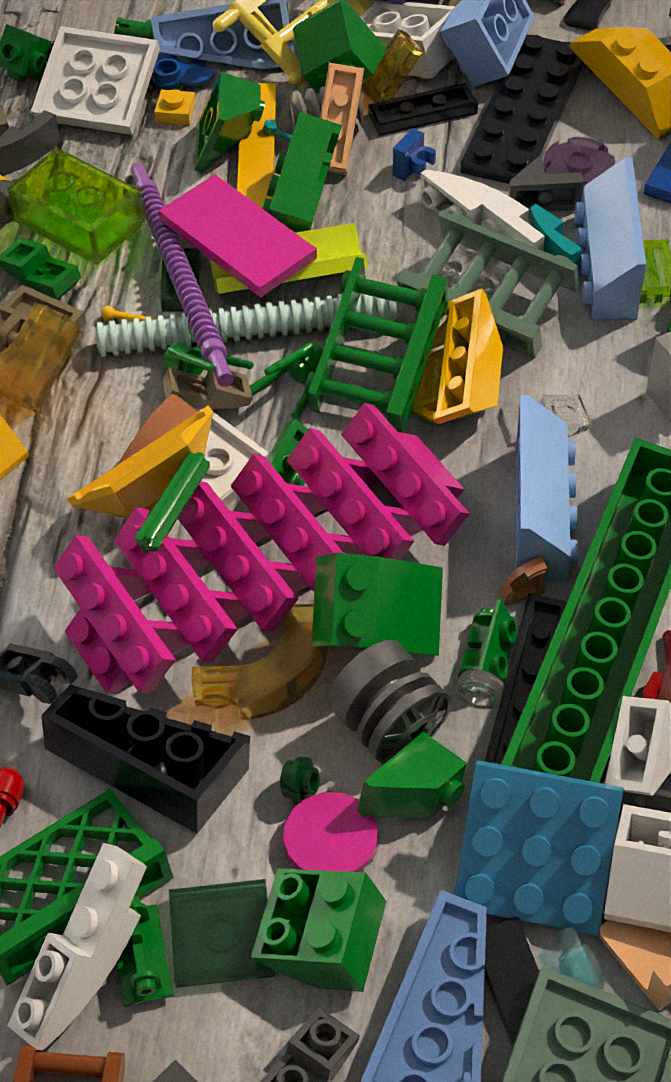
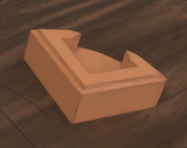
(524, 580)

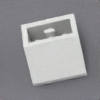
(641, 870)

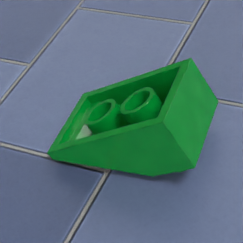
(376, 600)

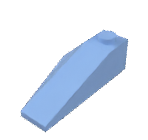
(192, 36)

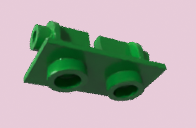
(493, 633)
(143, 962)

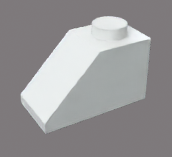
(641, 746)

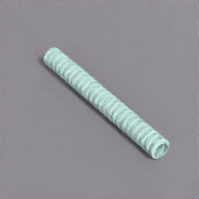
(234, 323)

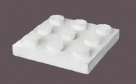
(96, 79)

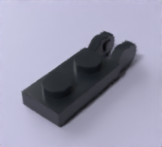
(30, 672)

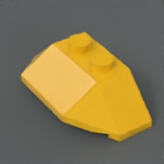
(634, 69)
(462, 363)
(146, 474)

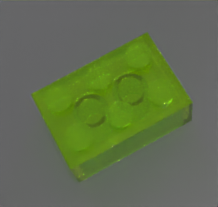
(76, 205)

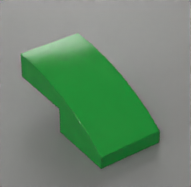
(37, 269)

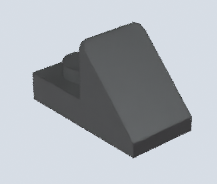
(548, 191)

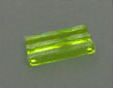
(656, 291)

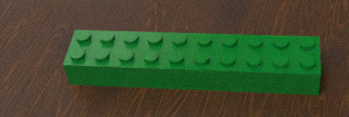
(603, 628)

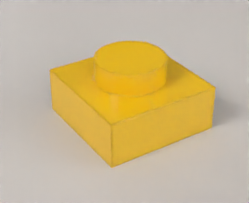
(175, 107)

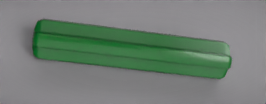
(172, 502)

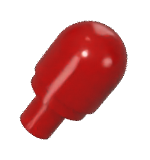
(11, 791)

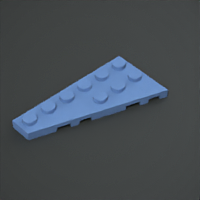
(440, 1003)

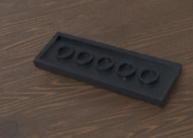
(523, 110)

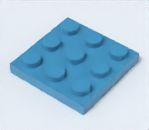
(538, 846)

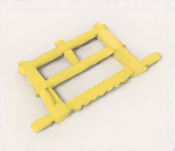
(272, 41)

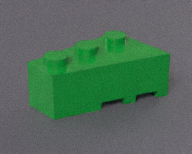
(302, 172)

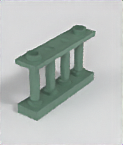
(515, 332)

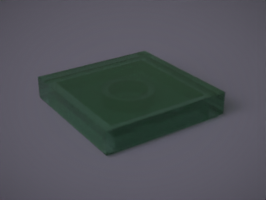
(217, 932)

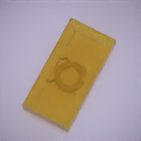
(393, 68)

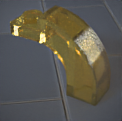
(270, 682)

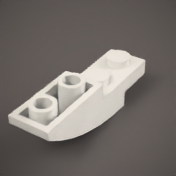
(479, 204)
(78, 962)

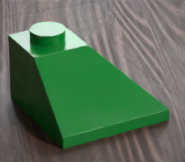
(226, 117)

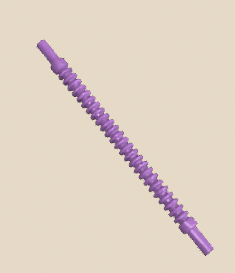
(183, 279)

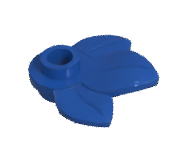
(176, 70)

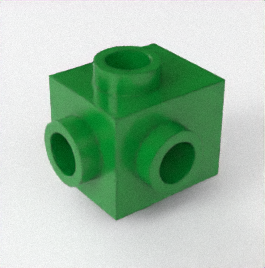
(22, 54)

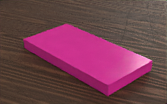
(238, 235)

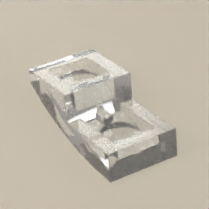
(566, 407)

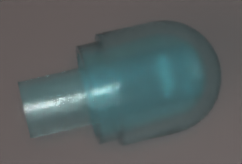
(579, 960)

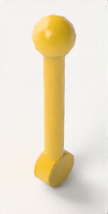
(109, 313)

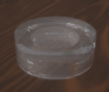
(480, 689)

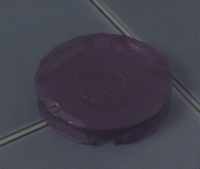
(578, 155)

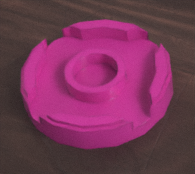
(329, 834)

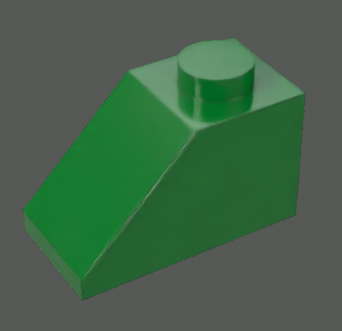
(414, 782)

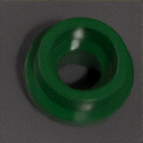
(299, 779)

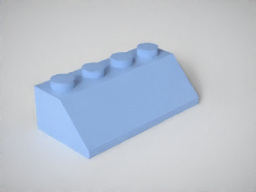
(611, 244)
(544, 490)

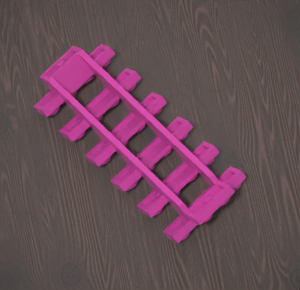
(125, 645)

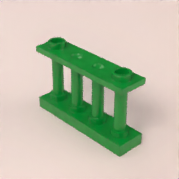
(407, 369)

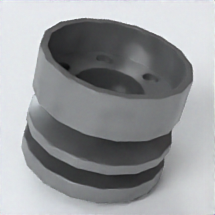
(388, 699)

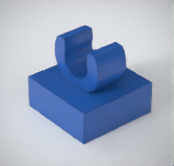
(411, 155)

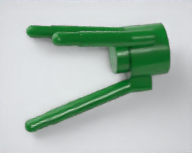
(190, 360)
(298, 366)

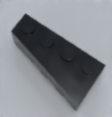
(152, 758)

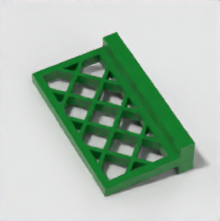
(24, 941)

